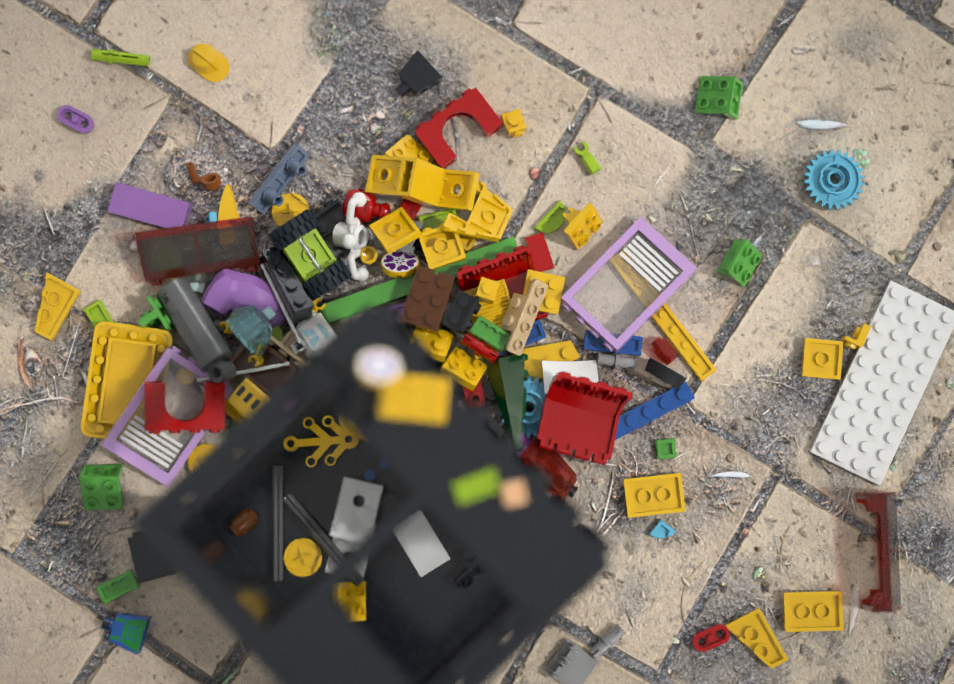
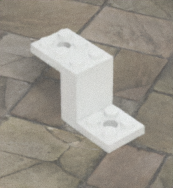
(351, 522)

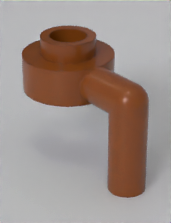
(209, 181)

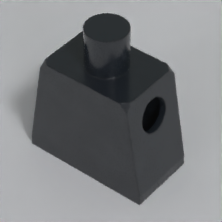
(417, 76)

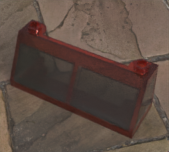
(199, 249)
(888, 595)

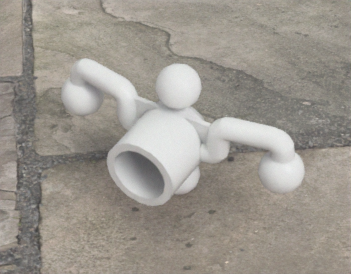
(353, 236)

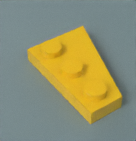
(55, 306)
(551, 352)
(759, 637)

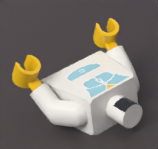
(312, 332)

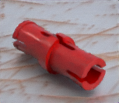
(479, 348)

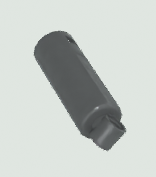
(197, 330)

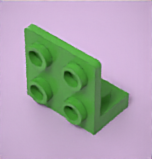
(719, 96)
(101, 486)

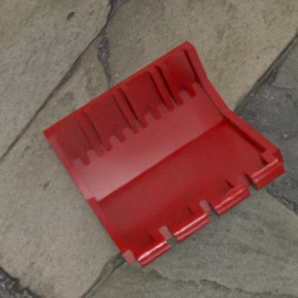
(505, 266)
(581, 417)

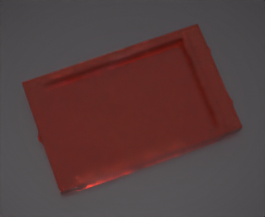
(553, 466)

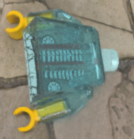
(251, 329)

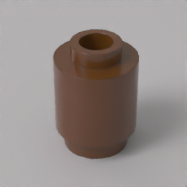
(244, 522)

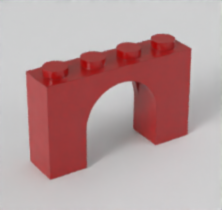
(471, 105)
(209, 418)

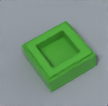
(665, 448)

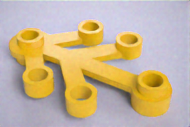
(324, 441)

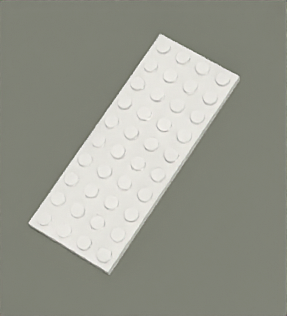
(884, 383)

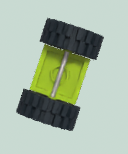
(310, 255)

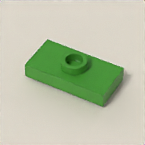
(490, 333)
(118, 586)

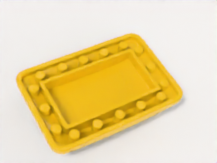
(117, 367)

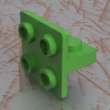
(740, 261)
(156, 317)

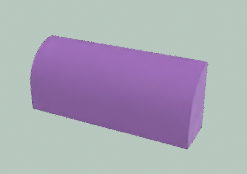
(149, 206)

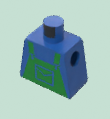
(128, 630)

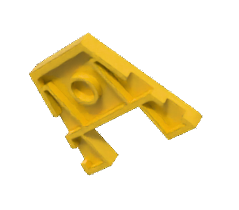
(486, 219)

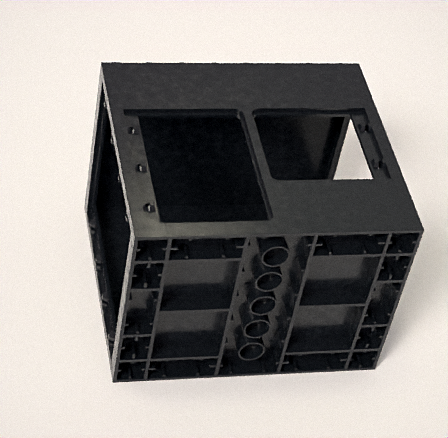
(413, 624)

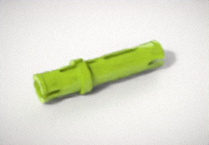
(120, 57)

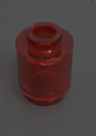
(664, 350)

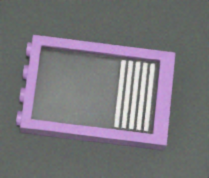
(627, 285)
(162, 453)

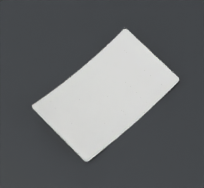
(576, 368)
(422, 544)

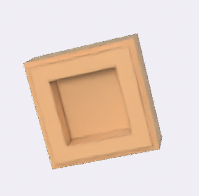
(513, 493)

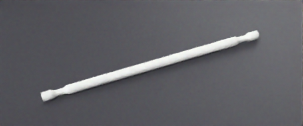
(281, 304)
(251, 370)

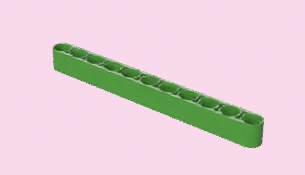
(400, 287)

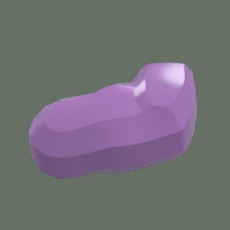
(238, 290)

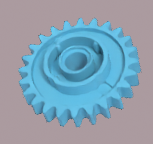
(846, 173)
(536, 395)

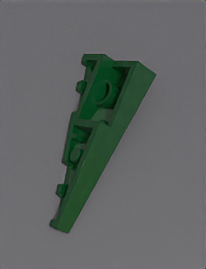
(508, 385)

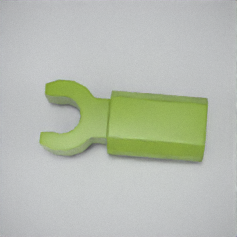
(588, 159)

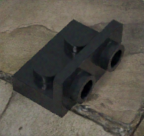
(328, 217)
(461, 312)
(356, 403)

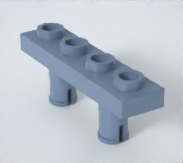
(279, 178)

